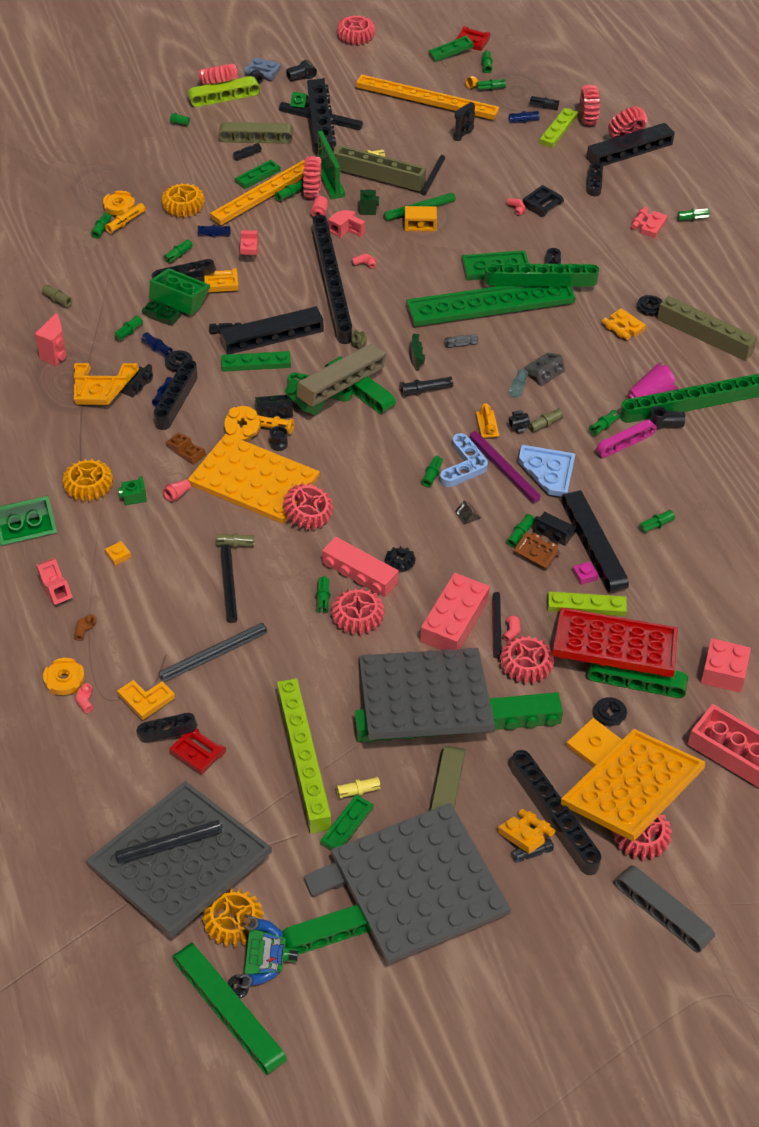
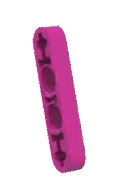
(626, 438)

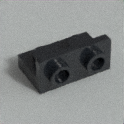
(138, 381)
(274, 406)
(554, 528)

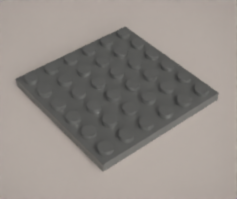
(425, 693)
(185, 879)
(420, 883)

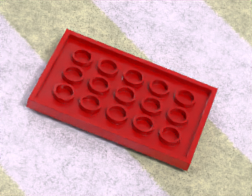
(616, 642)

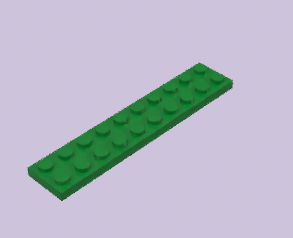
(485, 302)

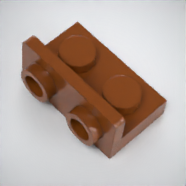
(536, 550)

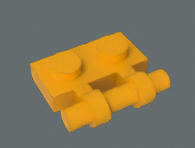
(624, 324)
(524, 836)

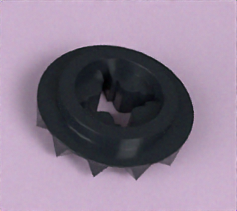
(653, 300)
(178, 355)
(409, 558)
(616, 706)

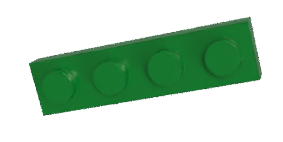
(256, 361)

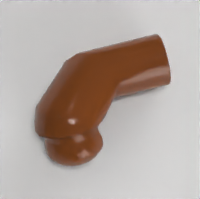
(83, 625)

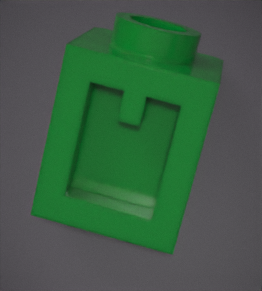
(299, 100)

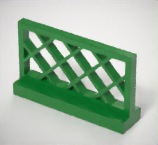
(330, 169)

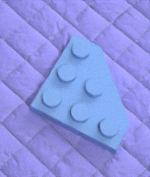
(548, 467)

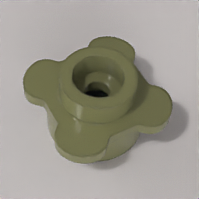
(359, 339)

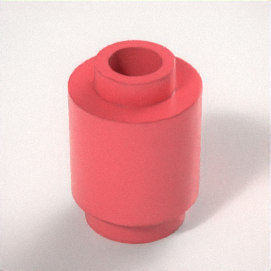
(319, 206)

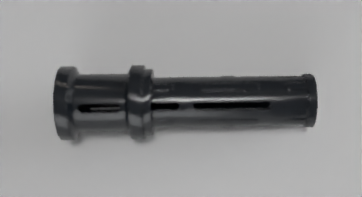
(418, 387)

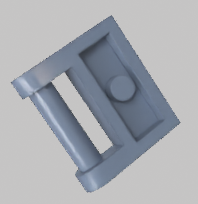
(268, 68)

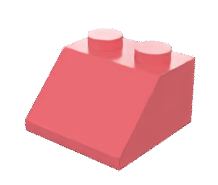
(51, 341)

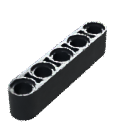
(175, 395)

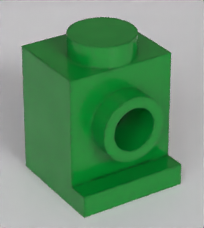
(133, 491)

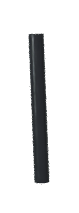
(432, 175)
(497, 625)

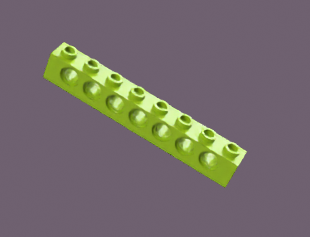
(304, 756)

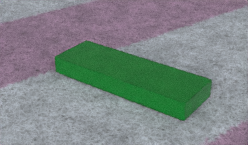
(451, 48)
(257, 174)
(347, 823)

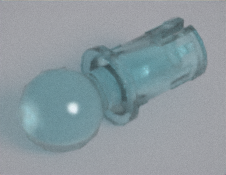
(518, 383)

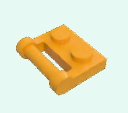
(223, 280)

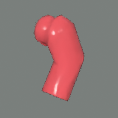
(520, 208)
(366, 259)
(514, 628)
(83, 696)

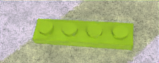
(558, 127)
(588, 602)

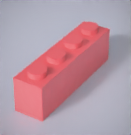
(360, 566)

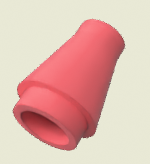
(176, 490)

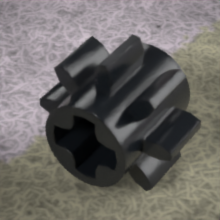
(519, 421)

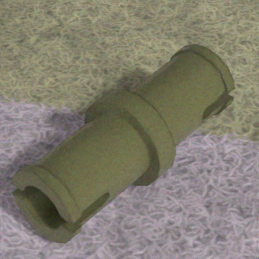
(57, 295)
(545, 420)
(235, 540)

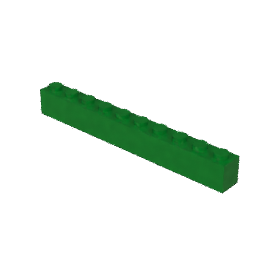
(507, 713)

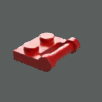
(477, 37)
(195, 755)

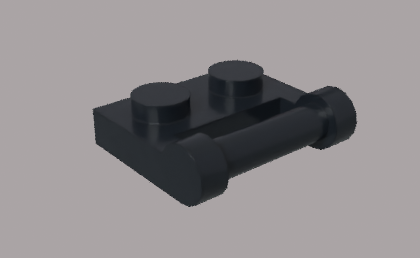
(464, 121)
(539, 197)

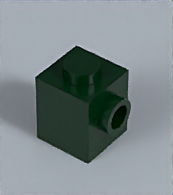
(368, 202)

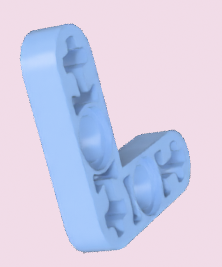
(469, 462)

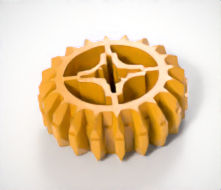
(183, 200)
(87, 480)
(224, 927)

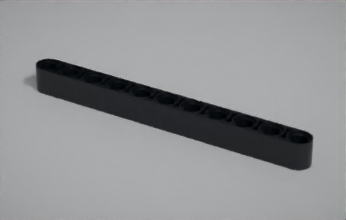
(332, 280)

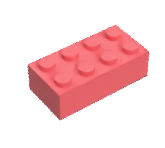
(455, 613)
(728, 743)

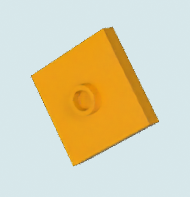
(593, 742)

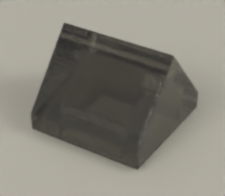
(467, 513)

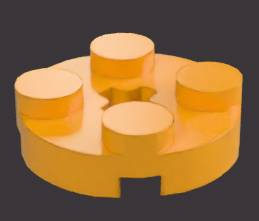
(118, 202)
(238, 414)
(66, 686)

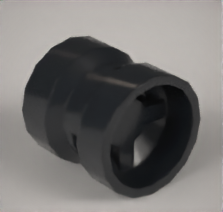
(278, 438)

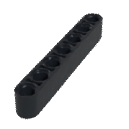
(595, 541)
(559, 819)

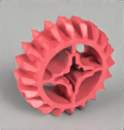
(356, 30)
(218, 74)
(589, 105)
(627, 121)
(312, 177)
(307, 511)
(366, 618)
(525, 664)
(642, 845)

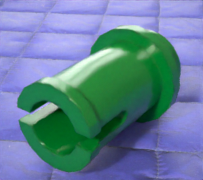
(179, 119)

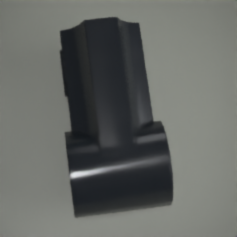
(305, 69)
(661, 417)

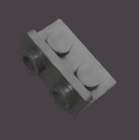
(546, 367)

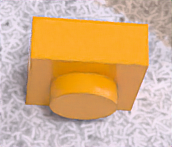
(118, 553)

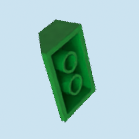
(178, 291)
(26, 520)

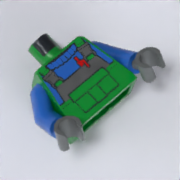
(265, 952)

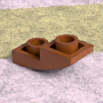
(184, 448)

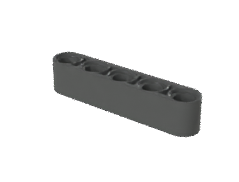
(665, 908)

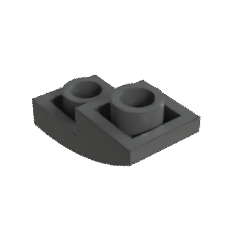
(325, 879)

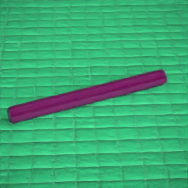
(504, 466)

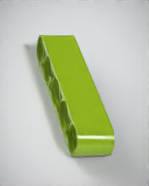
(223, 91)

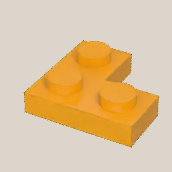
(144, 702)

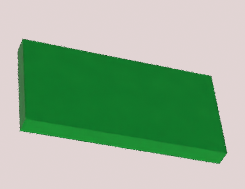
(475, 264)

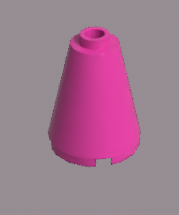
(655, 381)

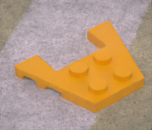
(100, 389)

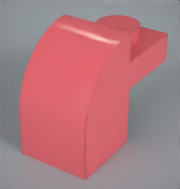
(345, 222)
(249, 242)
(53, 582)

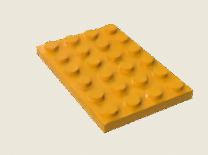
(250, 476)
(633, 784)

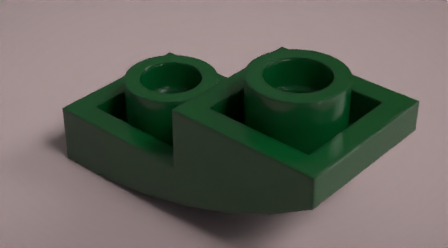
(158, 312)
(417, 352)

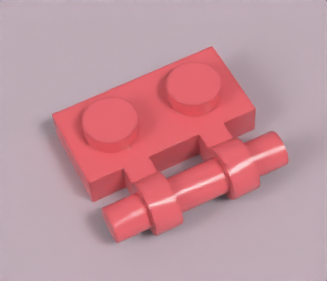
(653, 223)

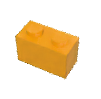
(420, 218)

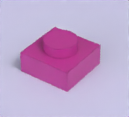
(585, 573)

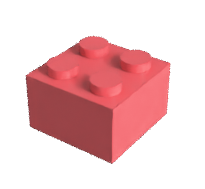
(725, 665)

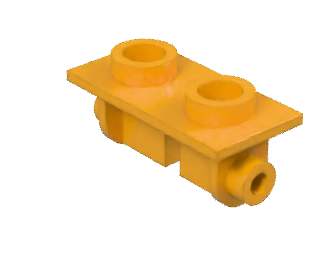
(487, 422)

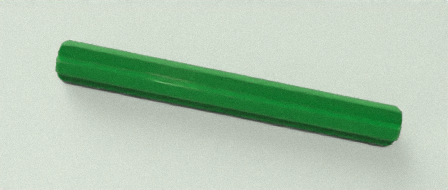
(433, 202)

